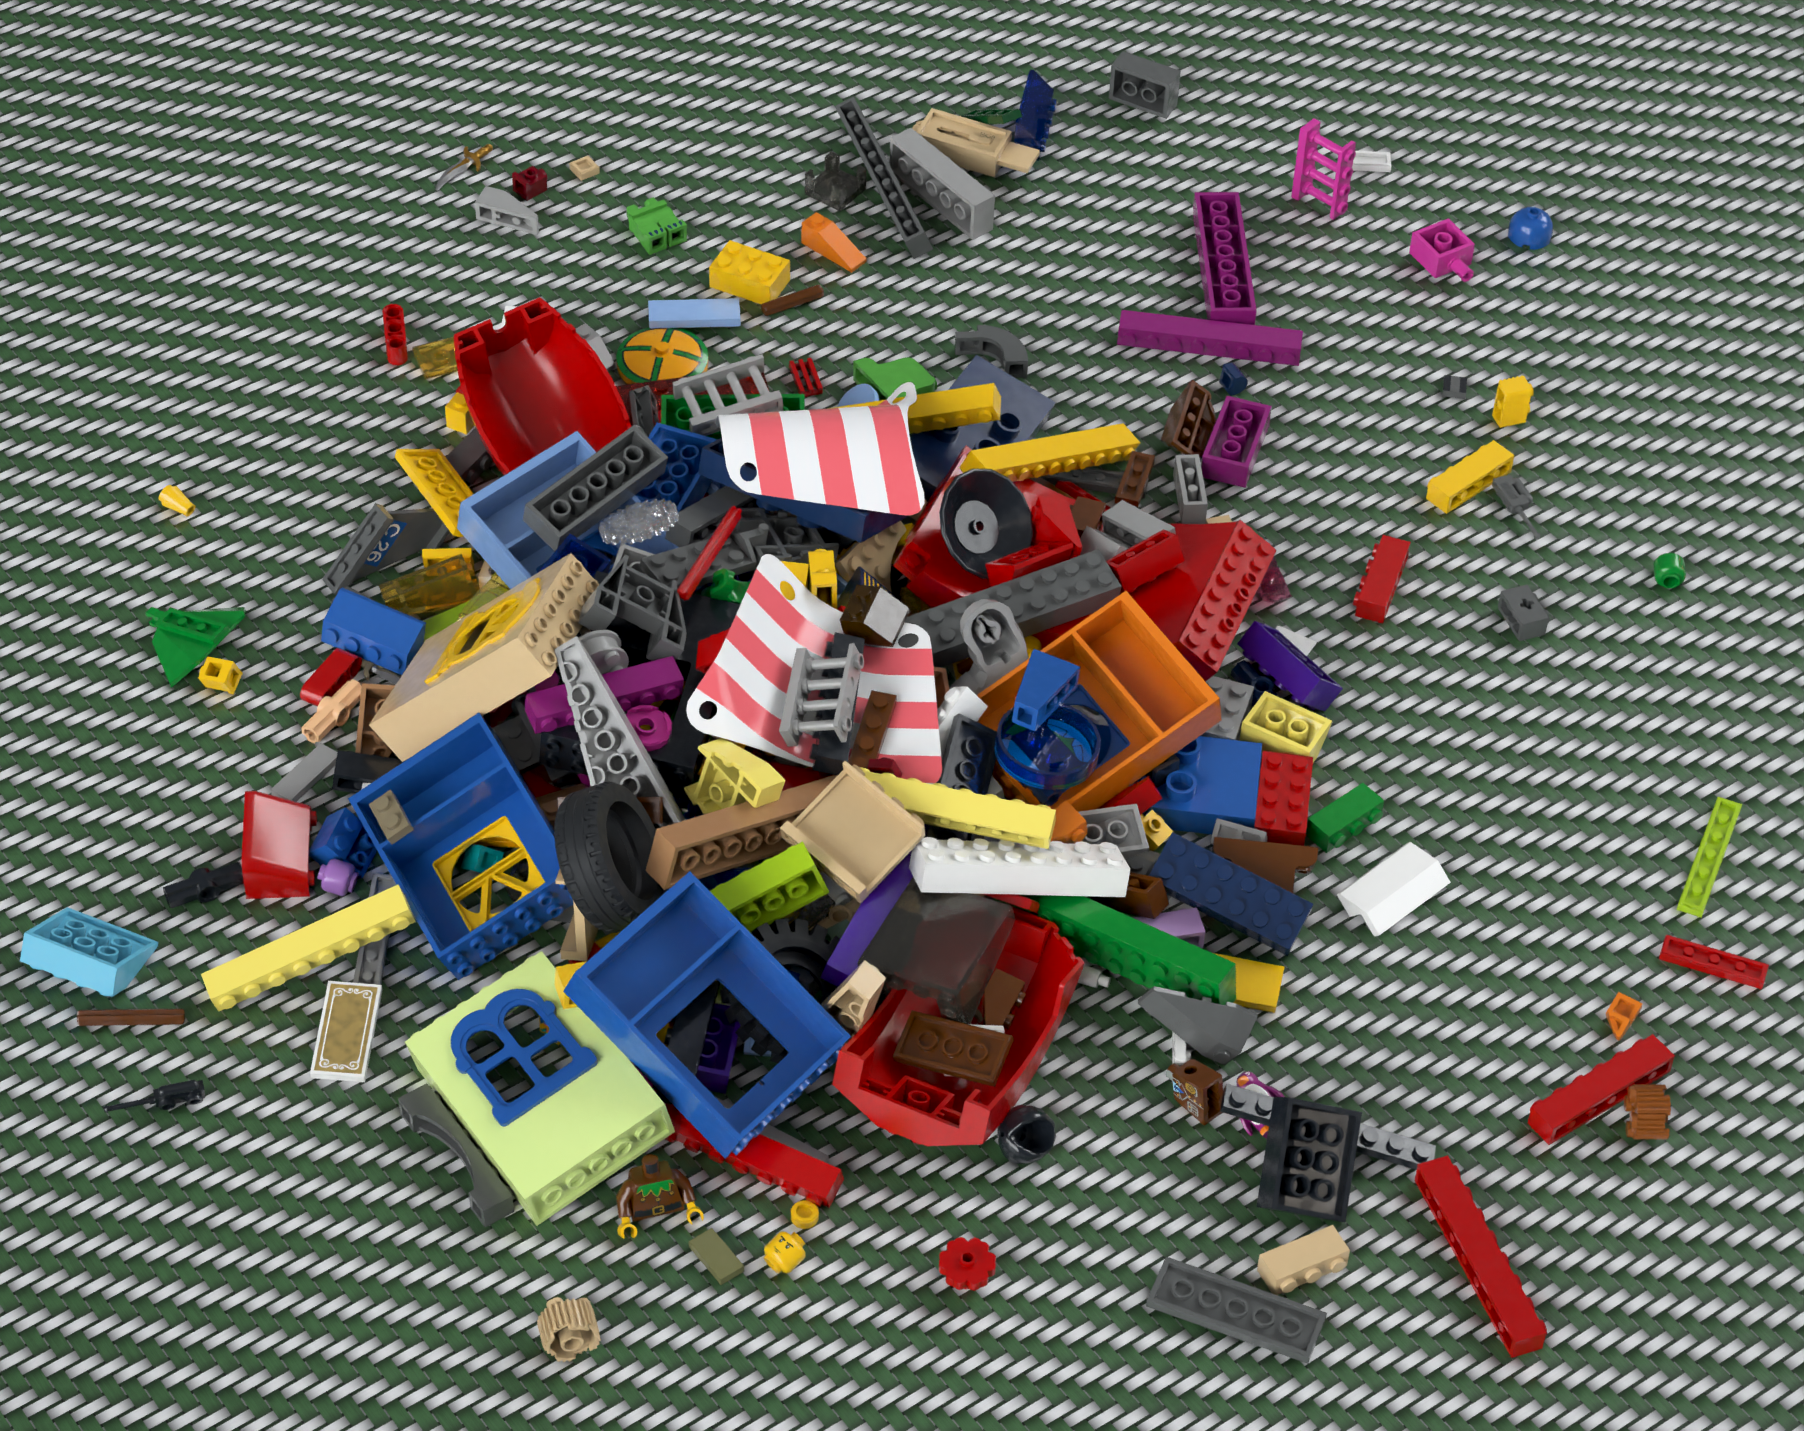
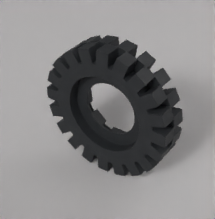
(789, 946)

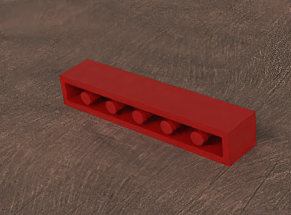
(1599, 1089)

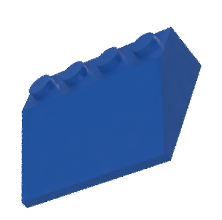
(681, 478)

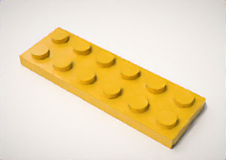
(436, 482)

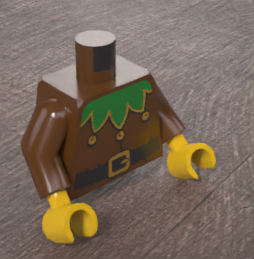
(652, 1192)

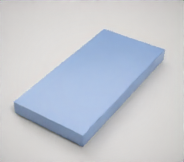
(694, 313)

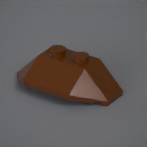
(1190, 421)

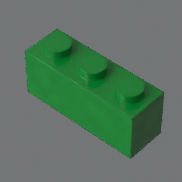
(1345, 818)

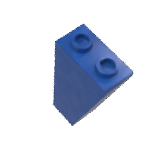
(1043, 689)

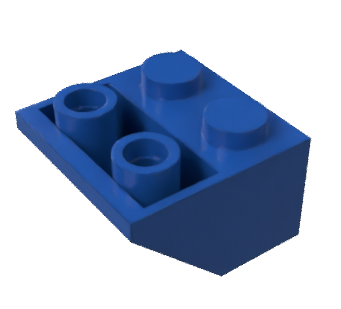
(343, 839)

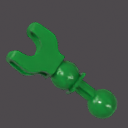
(725, 587)

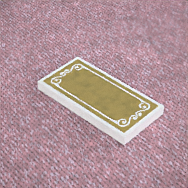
(346, 1031)

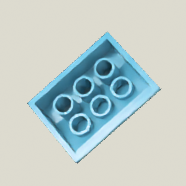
(86, 951)

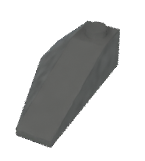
(1208, 1027)

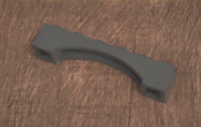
(426, 1113)

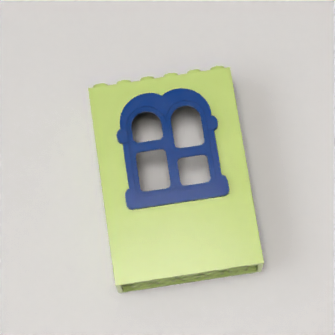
(569, 1125)

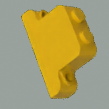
(823, 576)

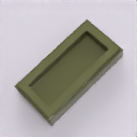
(716, 1256)

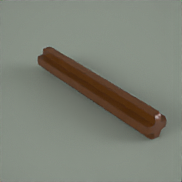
(112, 1017)

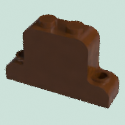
(1268, 860)

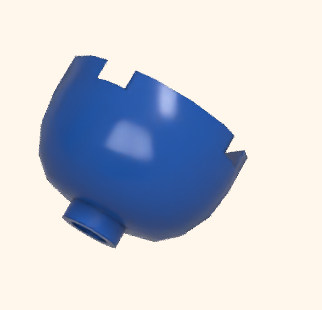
(1530, 228)

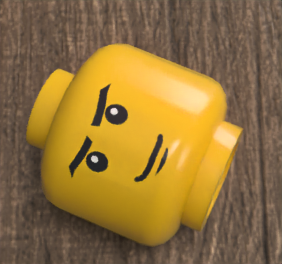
(784, 1252)

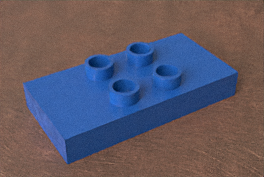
(1212, 782)

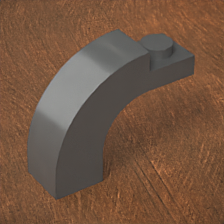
(997, 344)

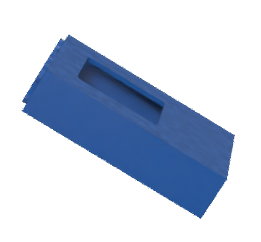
(666, 963)

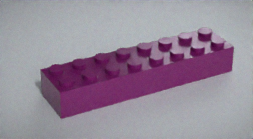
(1224, 257)

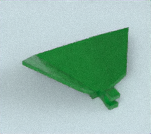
(189, 636)

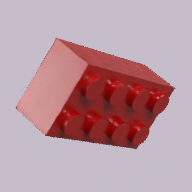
(1283, 797)

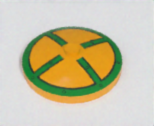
(661, 355)

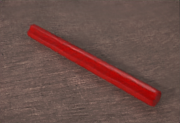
(709, 553)

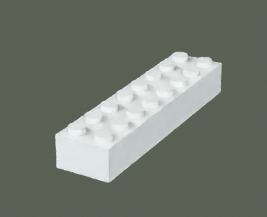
(1019, 868)

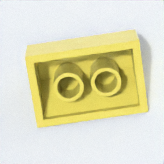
(1285, 727)

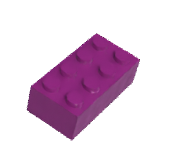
(1236, 441)

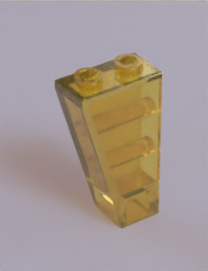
(432, 587)

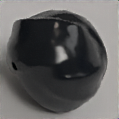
(1026, 1134)

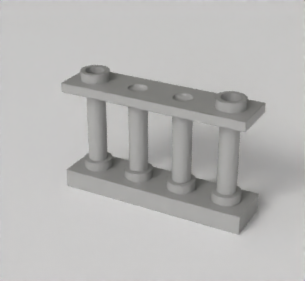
(706, 423)
(801, 685)

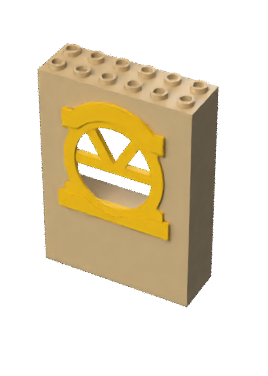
(485, 658)

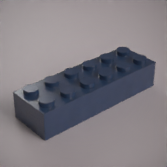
(1231, 894)

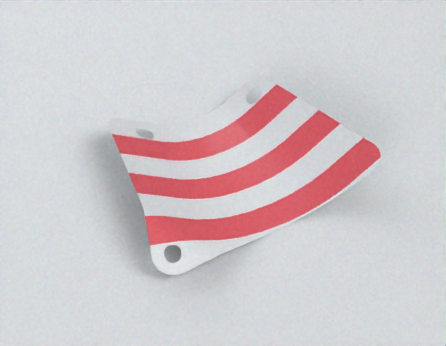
(829, 455)
(756, 665)

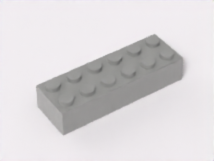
(942, 183)

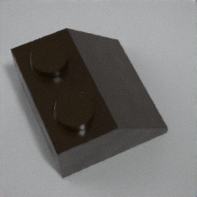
(874, 616)

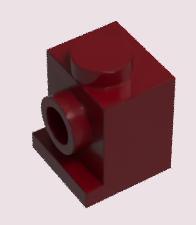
(529, 182)

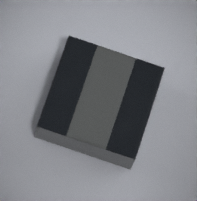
(1454, 387)

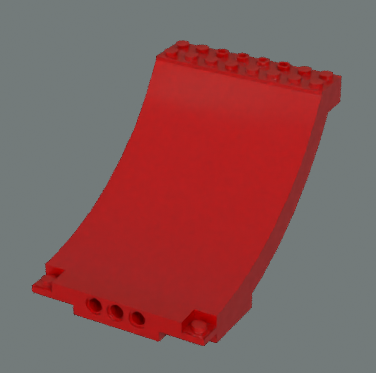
(1192, 605)

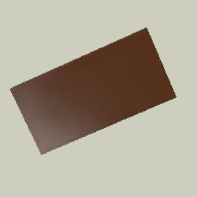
(953, 1048)

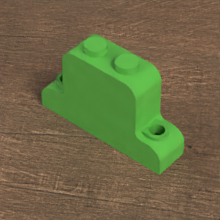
(889, 376)

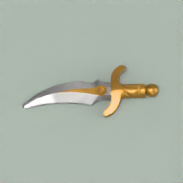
(463, 164)

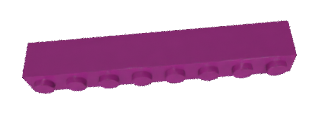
(1210, 337)

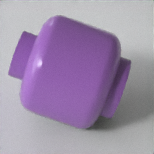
(338, 877)

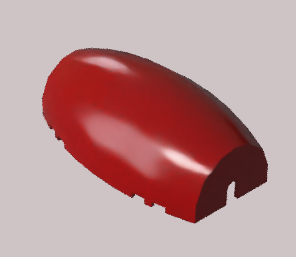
(535, 385)

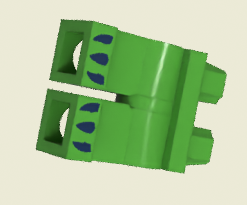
(655, 223)

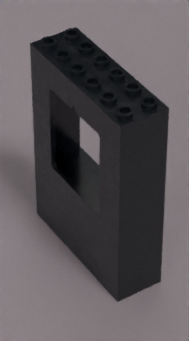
(679, 758)

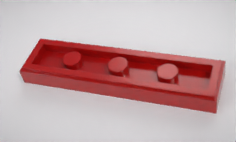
(1714, 961)

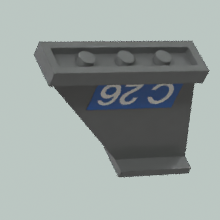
(383, 540)

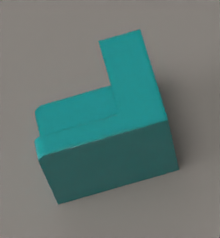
(480, 858)

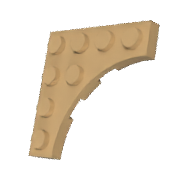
(872, 555)

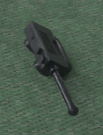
(168, 1095)

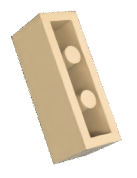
(1303, 1260)

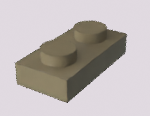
(391, 817)

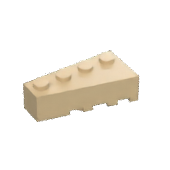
(855, 998)

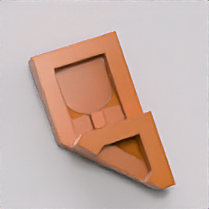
(1622, 1014)

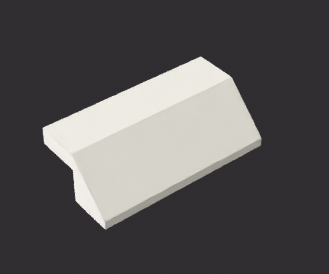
(1394, 888)

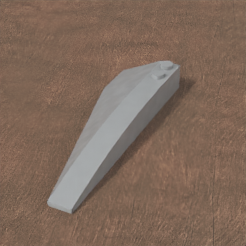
(606, 735)

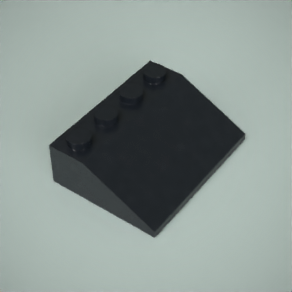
(1309, 1159)

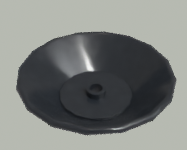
(998, 511)

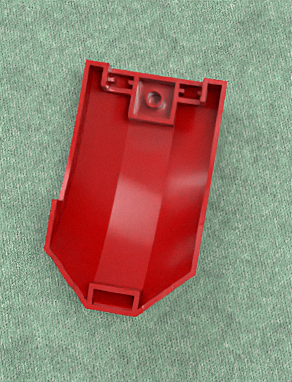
(947, 1108)

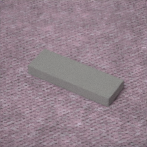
(306, 773)

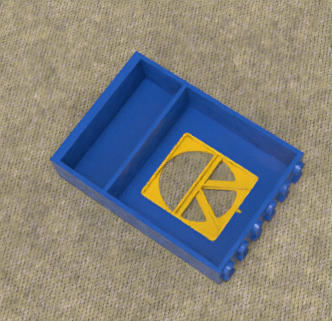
(453, 797)

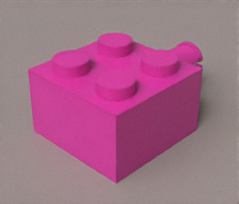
(1443, 249)

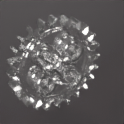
(638, 522)

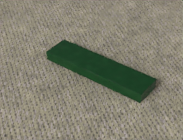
(993, 116)

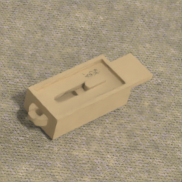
(975, 144)

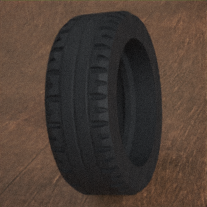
(604, 854)

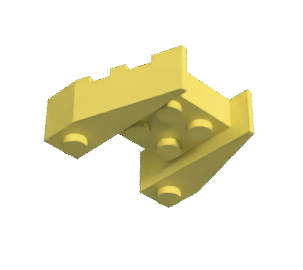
(733, 778)

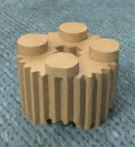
(568, 1328)

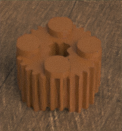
(1648, 1111)

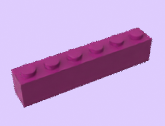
(630, 686)

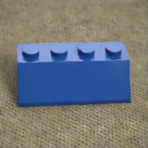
(373, 631)

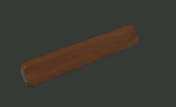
(792, 300)

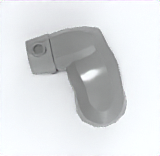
(992, 642)

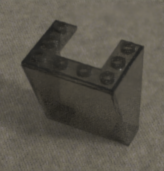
(941, 948)

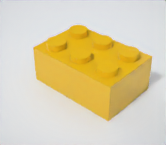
(749, 273)

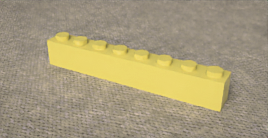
(969, 811)
(308, 948)

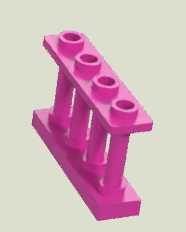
(1305, 169)

